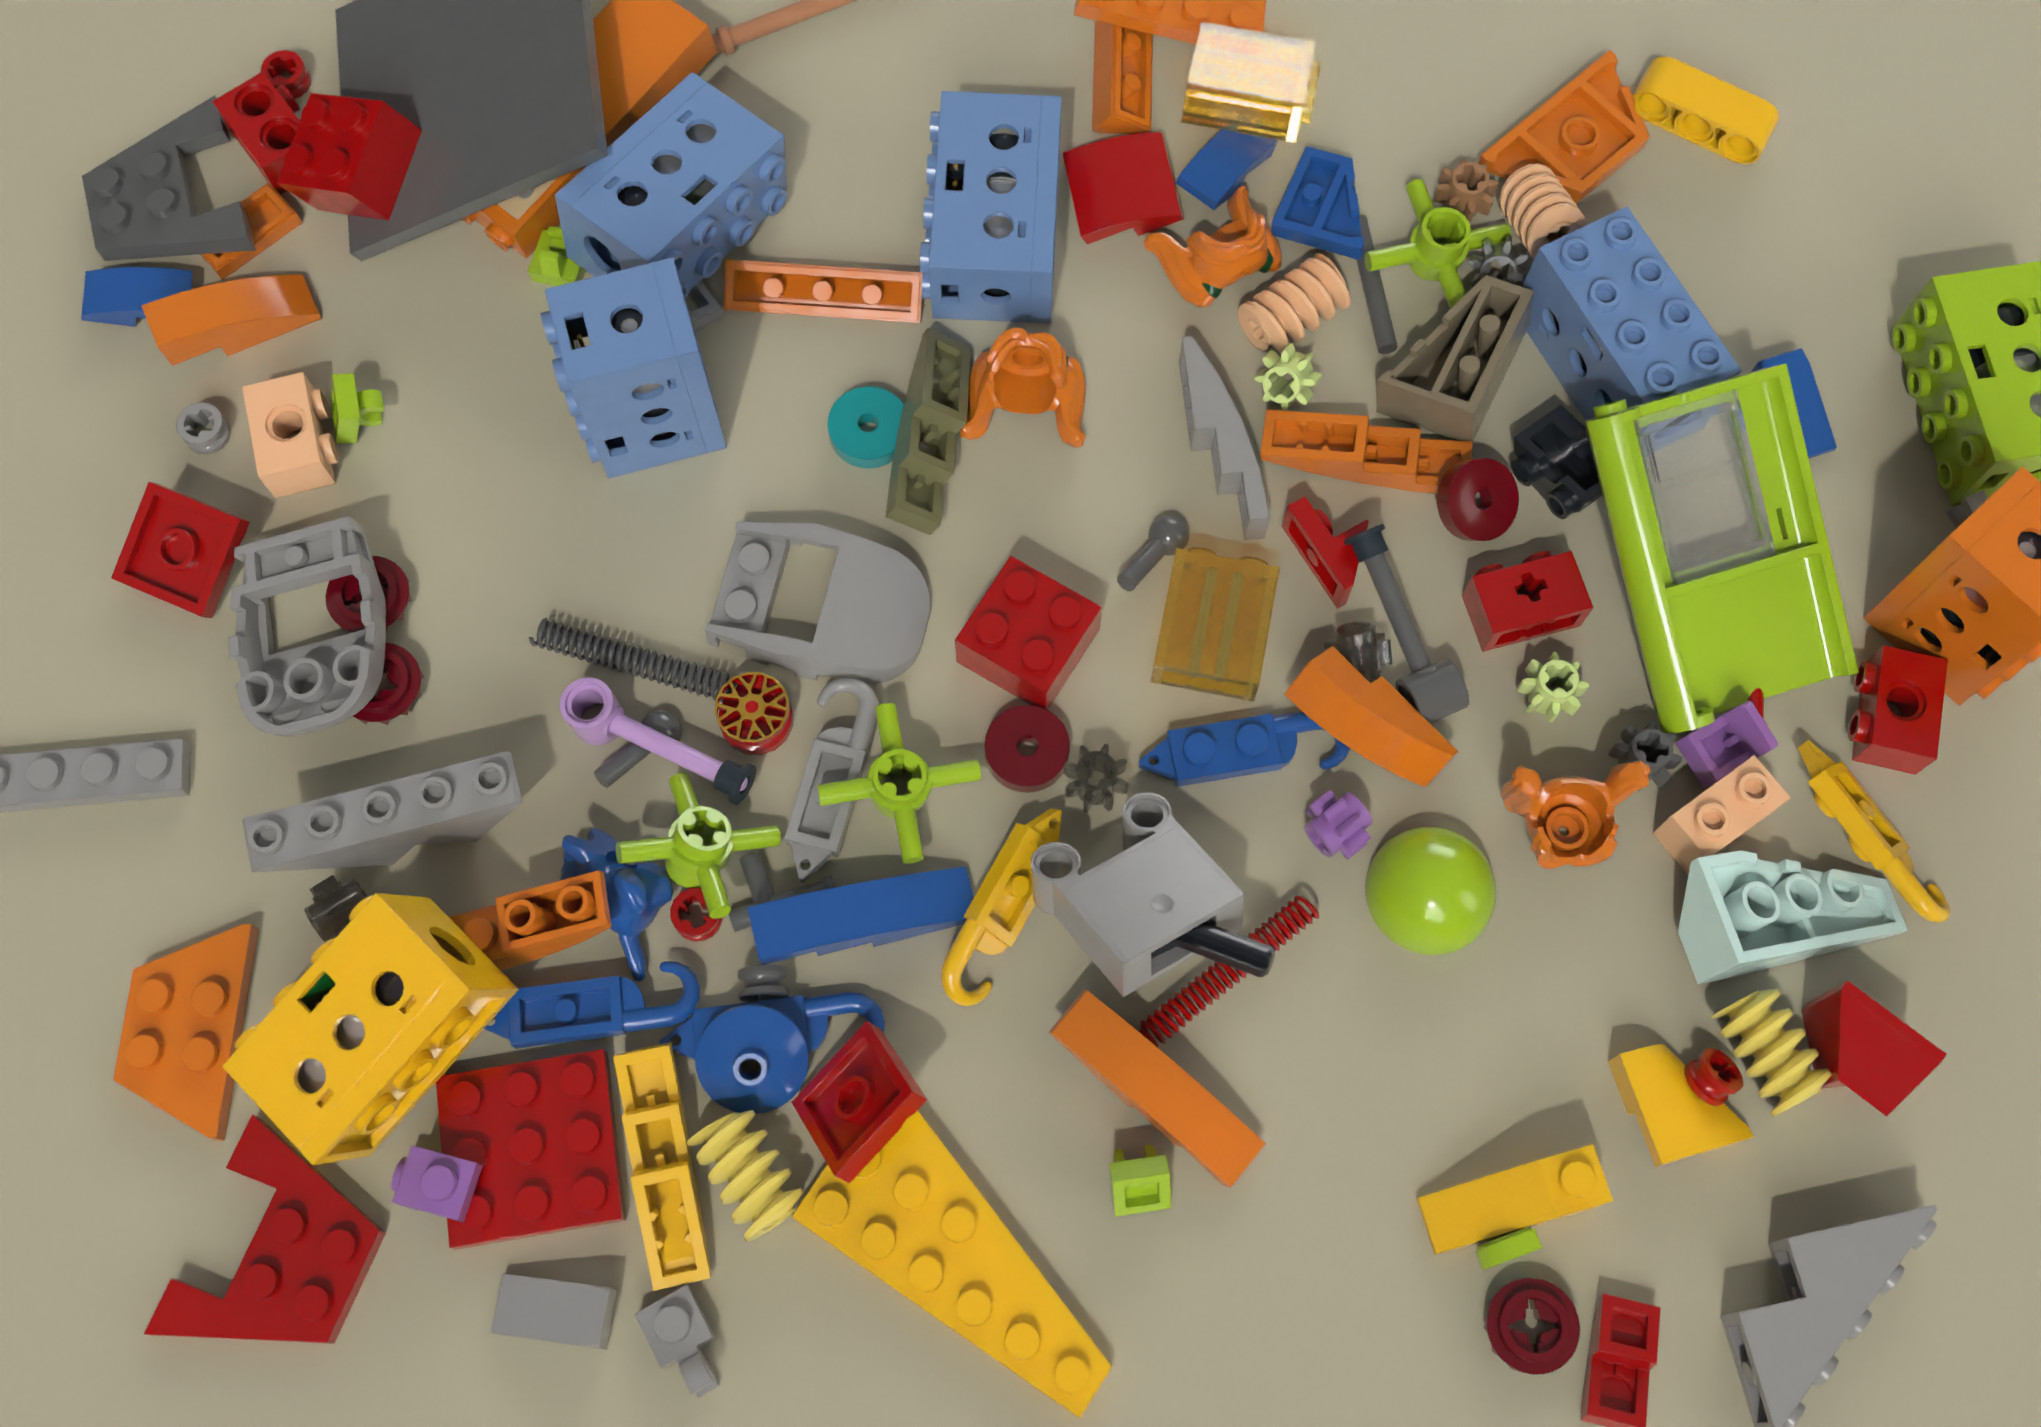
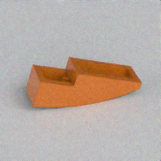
(229, 315)
(1370, 718)

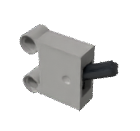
(1147, 903)

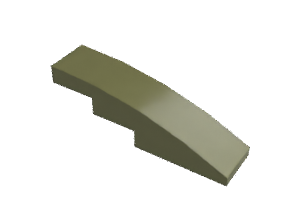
(927, 432)

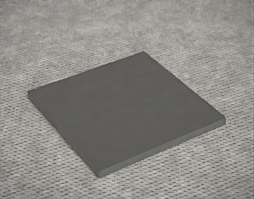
(494, 87)

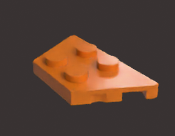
(1578, 132)
(185, 1026)

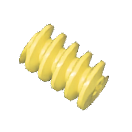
(1773, 1049)
(747, 1173)

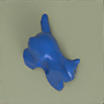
(632, 890)

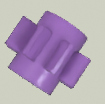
(1338, 824)

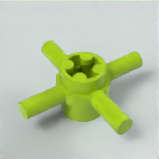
(1436, 243)
(893, 764)
(698, 846)

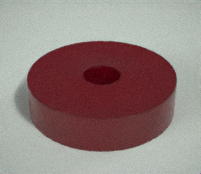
(1497, 505)
(1023, 725)

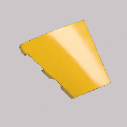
(1667, 1109)

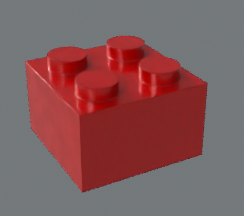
(349, 156)
(1028, 633)

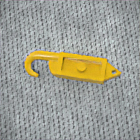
(1870, 831)
(999, 905)

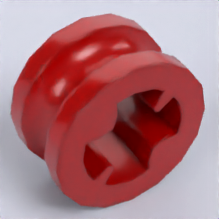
(291, 62)
(685, 928)
(1713, 1076)

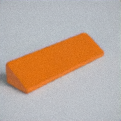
(1121, 80)
(822, 290)

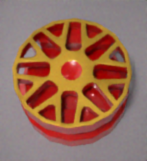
(754, 714)

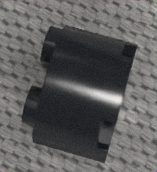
(1557, 462)

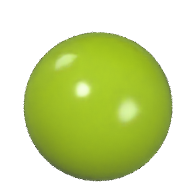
(1430, 890)

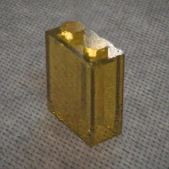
(1250, 82)
(1215, 623)

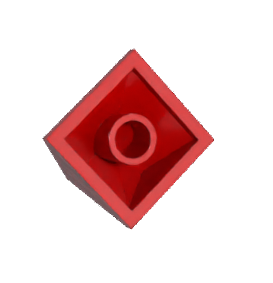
(1867, 1047)

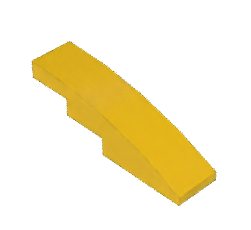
(662, 1167)

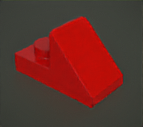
(1325, 555)

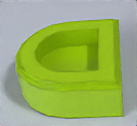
(1508, 1248)

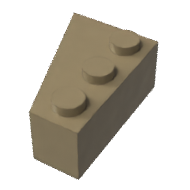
(1461, 364)

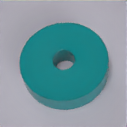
(860, 407)

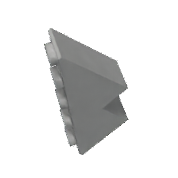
(386, 819)
(1827, 1290)

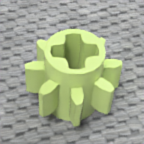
(1277, 387)
(1553, 672)

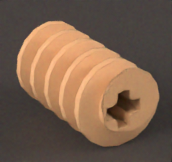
(1538, 207)
(1294, 304)

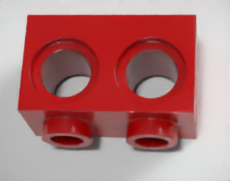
(261, 122)

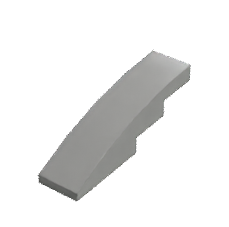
(1218, 427)

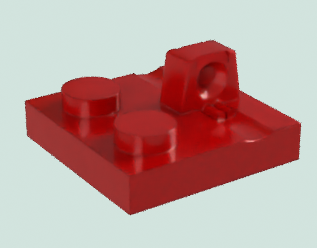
(180, 550)
(858, 1102)

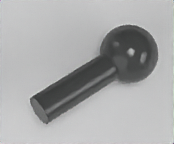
(1164, 537)
(632, 754)

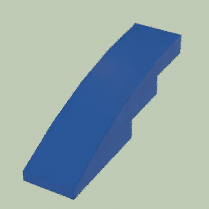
(860, 914)

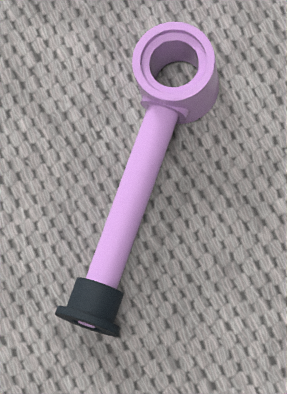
(611, 722)

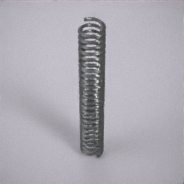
(590, 642)

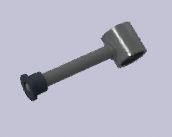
(1430, 688)

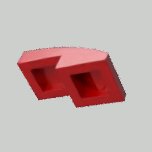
(1620, 1362)

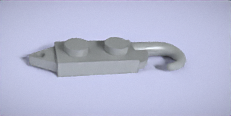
(835, 756)

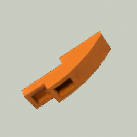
(539, 920)

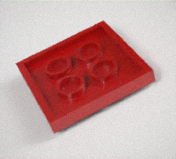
(542, 1145)

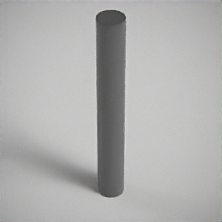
(1376, 297)

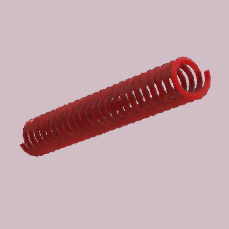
(1231, 973)

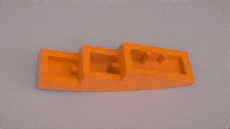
(1359, 453)
(1157, 1088)

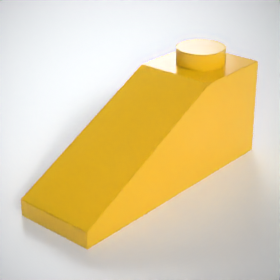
(1514, 1199)

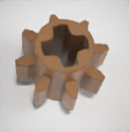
(1466, 189)

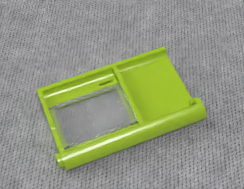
(1721, 545)

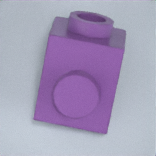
(1726, 743)
(435, 1183)

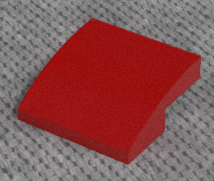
(1122, 186)

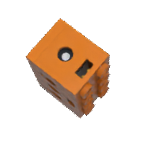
(1976, 594)

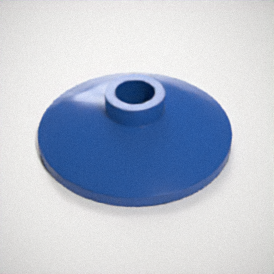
(756, 1034)

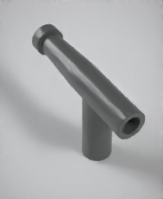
(762, 890)

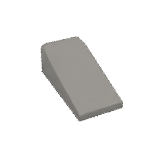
(554, 1311)

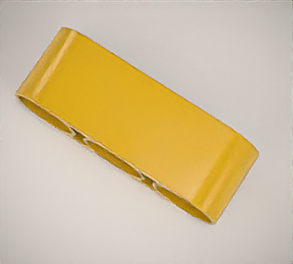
(1705, 110)

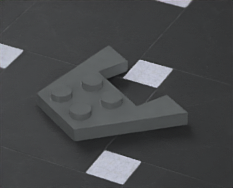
(144, 197)

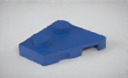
(1322, 205)

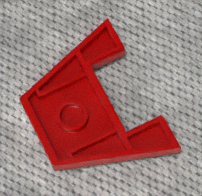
(298, 1266)

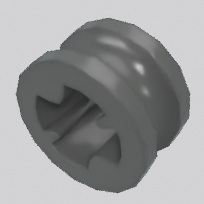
(762, 982)

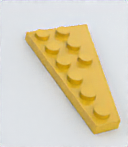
(945, 1249)

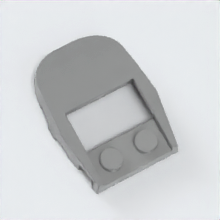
(869, 616)
(319, 681)

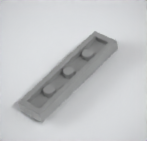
(94, 775)

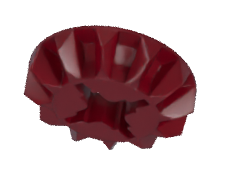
(345, 592)
(402, 673)
(1548, 1304)

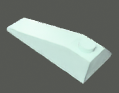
(1766, 914)

